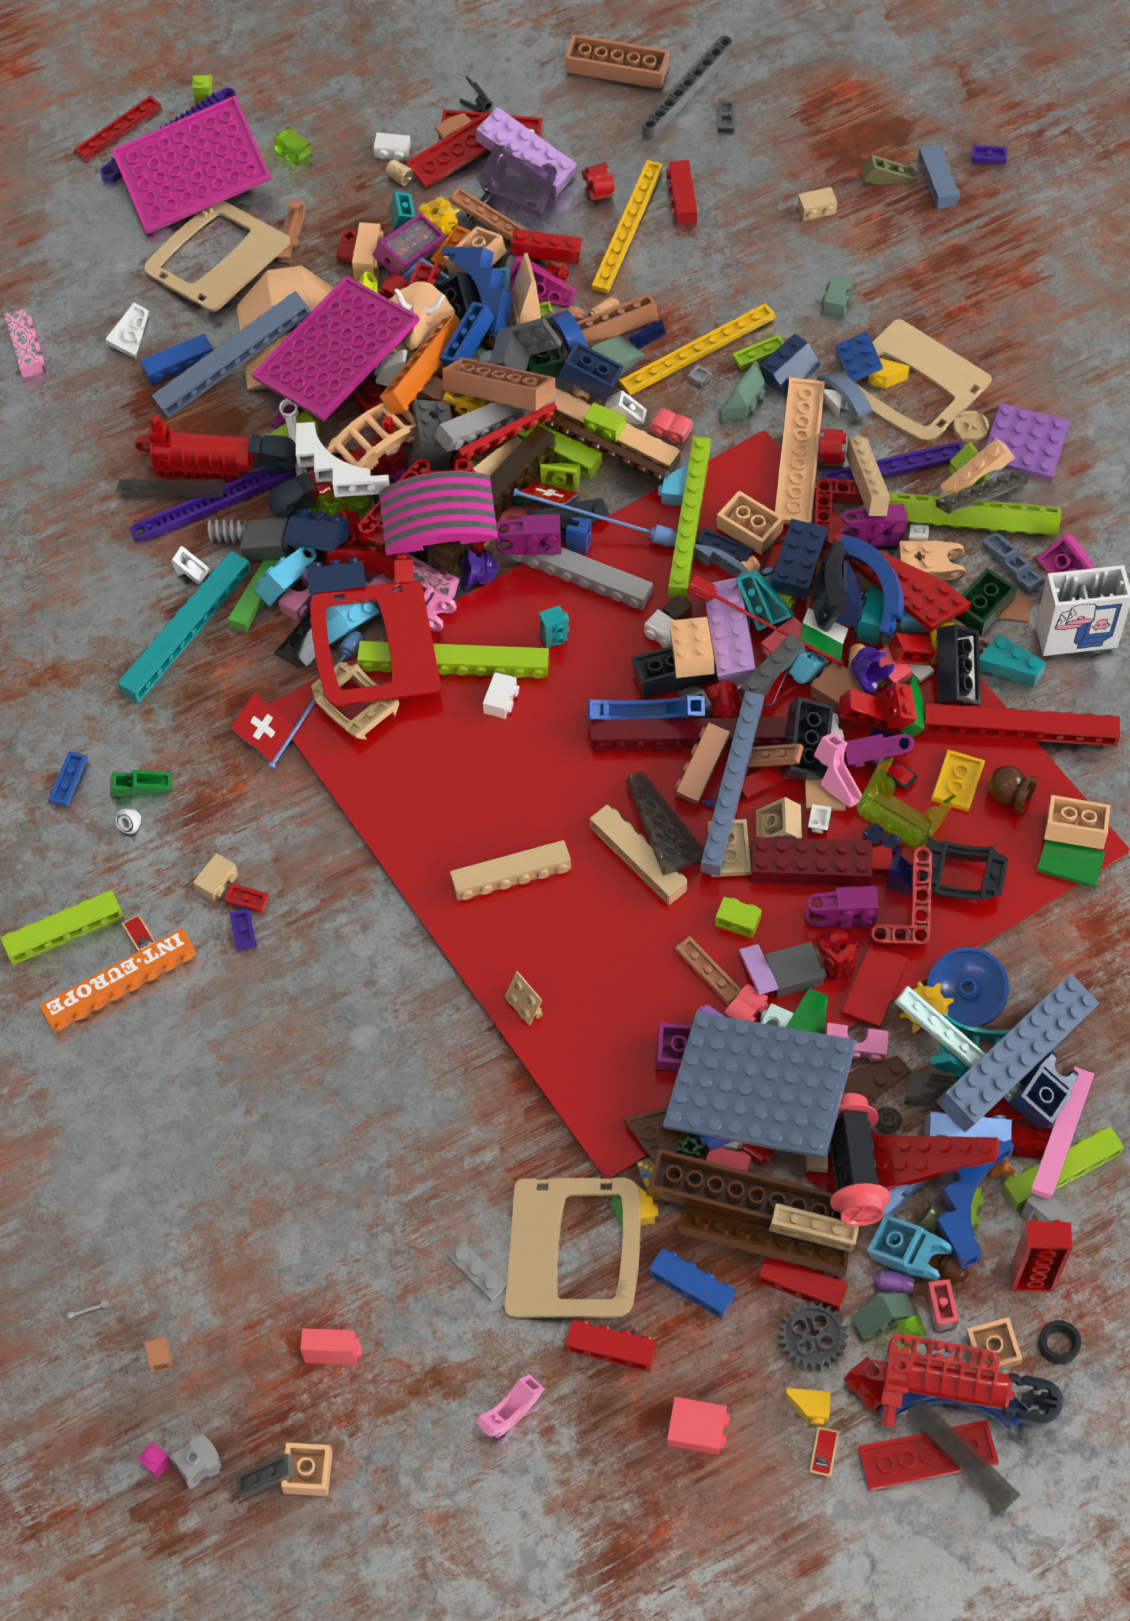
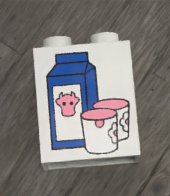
(1083, 610)

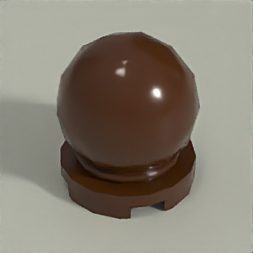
(1010, 786)

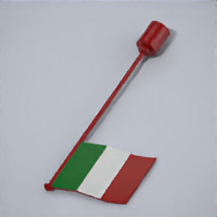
(824, 643)

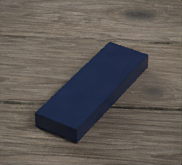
(737, 550)

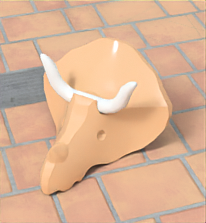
(428, 304)

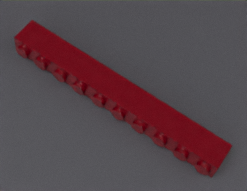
(674, 733)

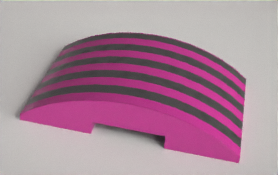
(437, 510)

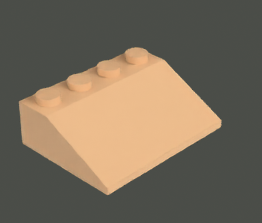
(525, 293)

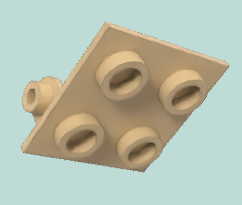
(524, 999)

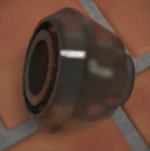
(889, 1120)

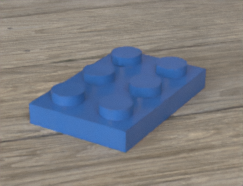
(859, 356)

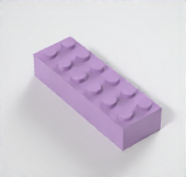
(524, 144)
(730, 634)

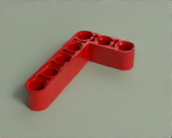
(829, 492)
(916, 906)

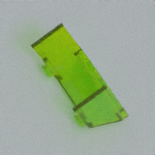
(896, 816)

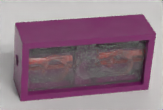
(408, 244)

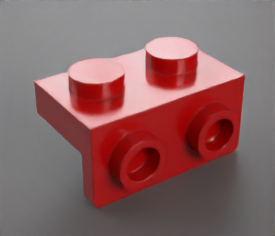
(425, 273)
(724, 700)
(840, 964)
(1029, 1140)

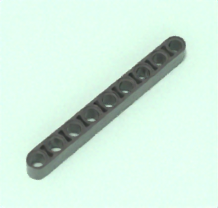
(686, 88)

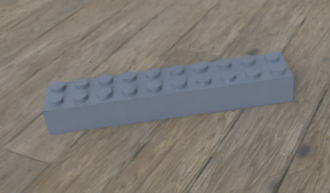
(1017, 1053)

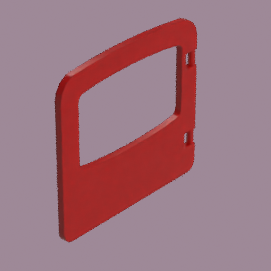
(408, 640)

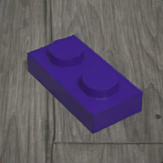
(989, 154)
(243, 929)

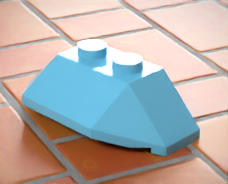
(349, 617)

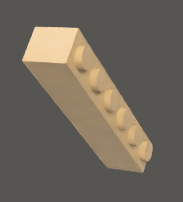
(867, 476)
(636, 853)
(510, 870)

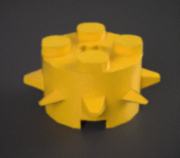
(440, 214)
(933, 998)

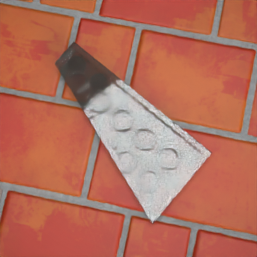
(669, 837)

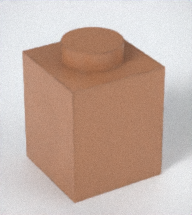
(158, 1354)

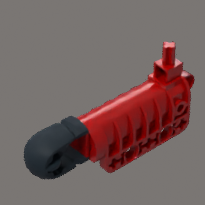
(201, 455)
(304, 491)
(958, 1380)

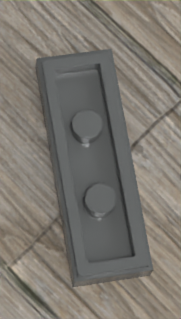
(265, 1475)

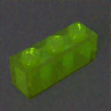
(332, 505)

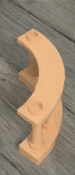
(389, 443)

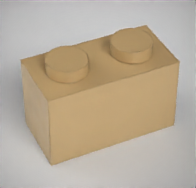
(817, 203)
(215, 878)

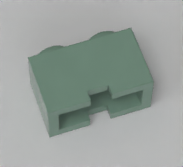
(837, 295)

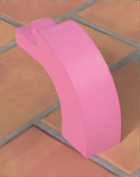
(512, 1408)

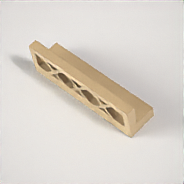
(813, 1228)

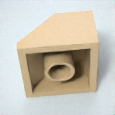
(779, 820)

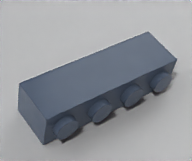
(938, 176)

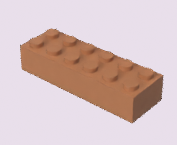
(617, 61)
(498, 384)

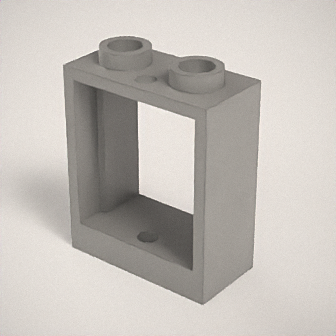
(1049, 1210)

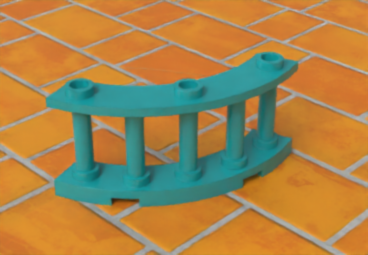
(947, 1062)

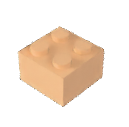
(996, 1337)
(310, 1469)

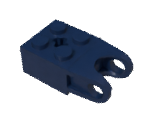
(1043, 1092)

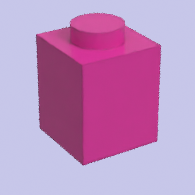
(154, 1460)

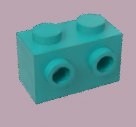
(401, 209)
(553, 626)

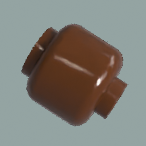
(949, 1269)

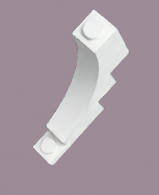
(346, 478)

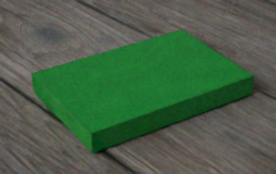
(1071, 862)

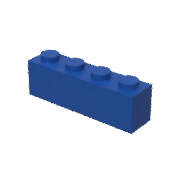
(468, 334)
(175, 359)
(692, 1283)

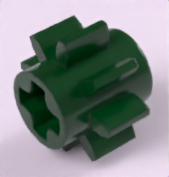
(692, 1143)

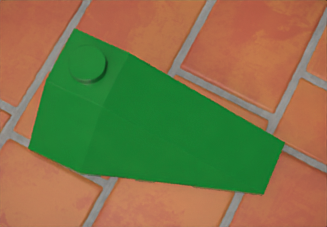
(810, 1013)

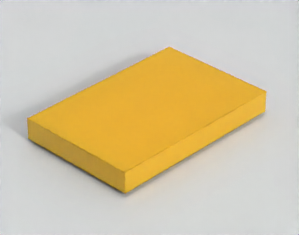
(959, 778)

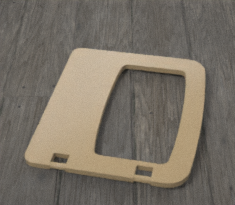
(234, 270)
(936, 364)
(535, 1245)

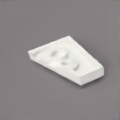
(129, 331)

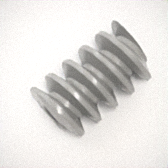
(226, 532)

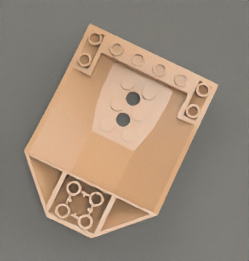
(269, 291)

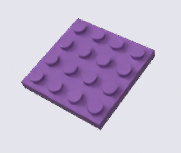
(1031, 438)

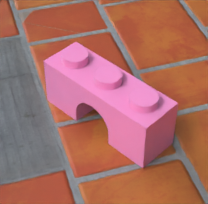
(297, 603)
(874, 1044)

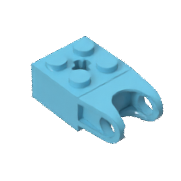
(283, 575)
(906, 1247)

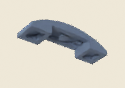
(849, 390)
(727, 562)

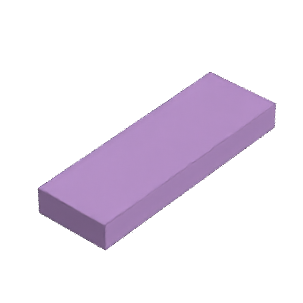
(758, 969)

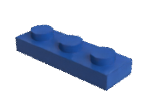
(68, 779)

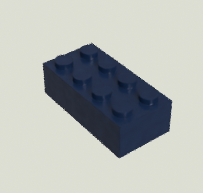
(799, 559)

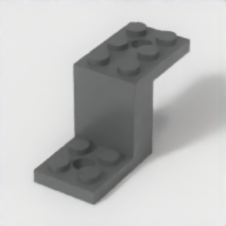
(517, 343)
(425, 444)

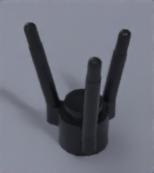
(482, 101)

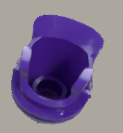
(478, 568)
(867, 668)

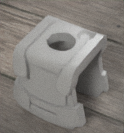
(196, 1461)

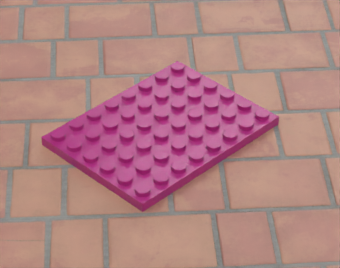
(191, 164)
(335, 347)

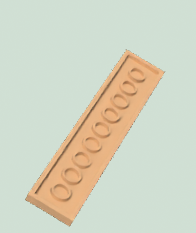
(799, 450)

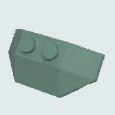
(744, 396)

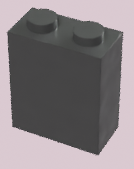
(264, 539)
(796, 969)

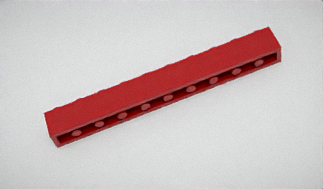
(1022, 724)

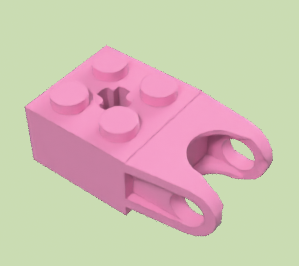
(435, 604)

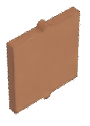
(1018, 610)

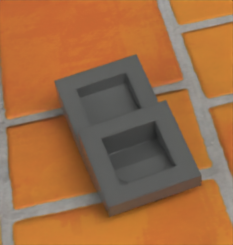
(726, 114)

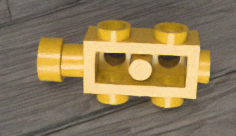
(463, 401)

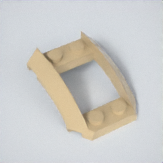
(366, 719)

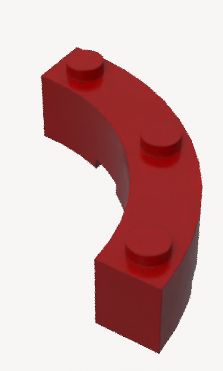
(396, 566)

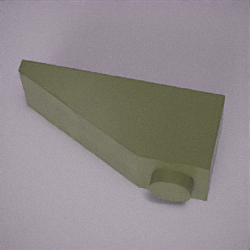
(884, 171)

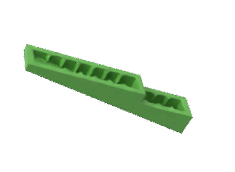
(250, 601)

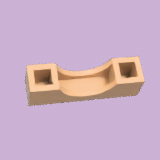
(991, 458)

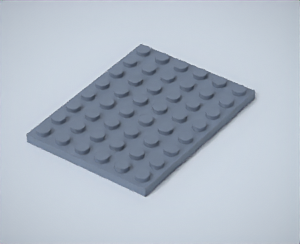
(760, 1084)

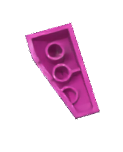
(548, 286)
(1065, 556)

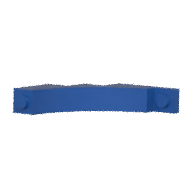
(478, 263)

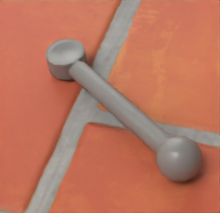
(104, 1304)

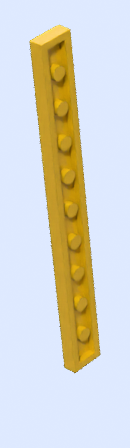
(627, 227)
(697, 349)

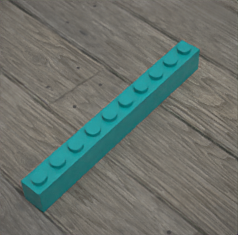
(183, 627)

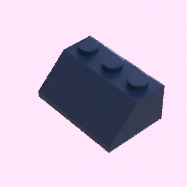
(792, 360)
(590, 371)
(316, 530)
(336, 575)
(853, 609)

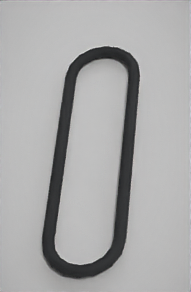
(764, 560)

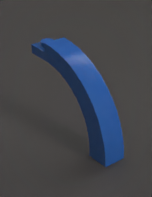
(893, 593)
(646, 709)

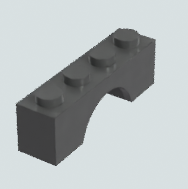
(779, 660)

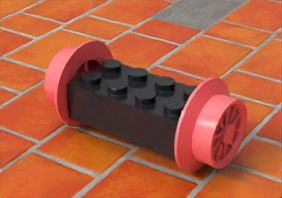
(857, 1188)

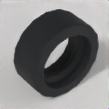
(1047, 1353)

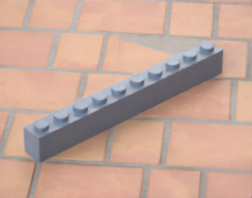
(231, 354)
(732, 784)

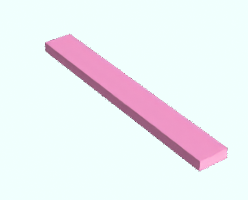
(1061, 1137)

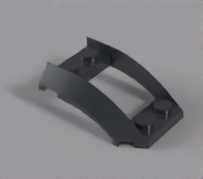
(829, 578)
(993, 874)

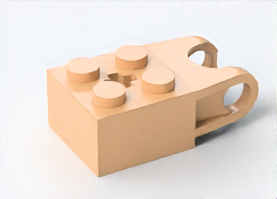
(933, 558)

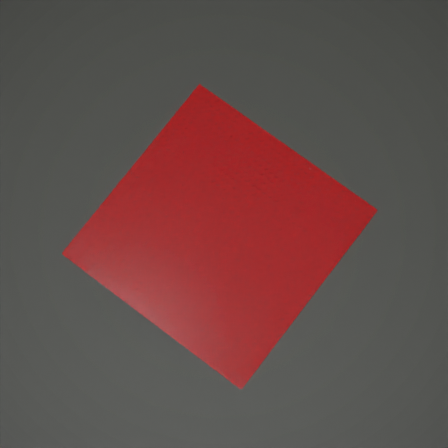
(597, 942)

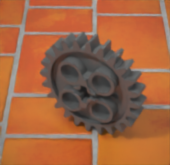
(830, 1332)

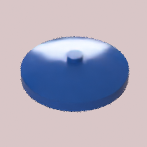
(974, 982)

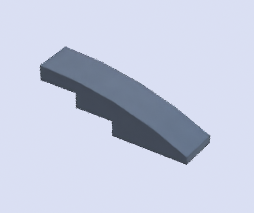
(1012, 562)

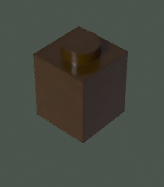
(678, 608)

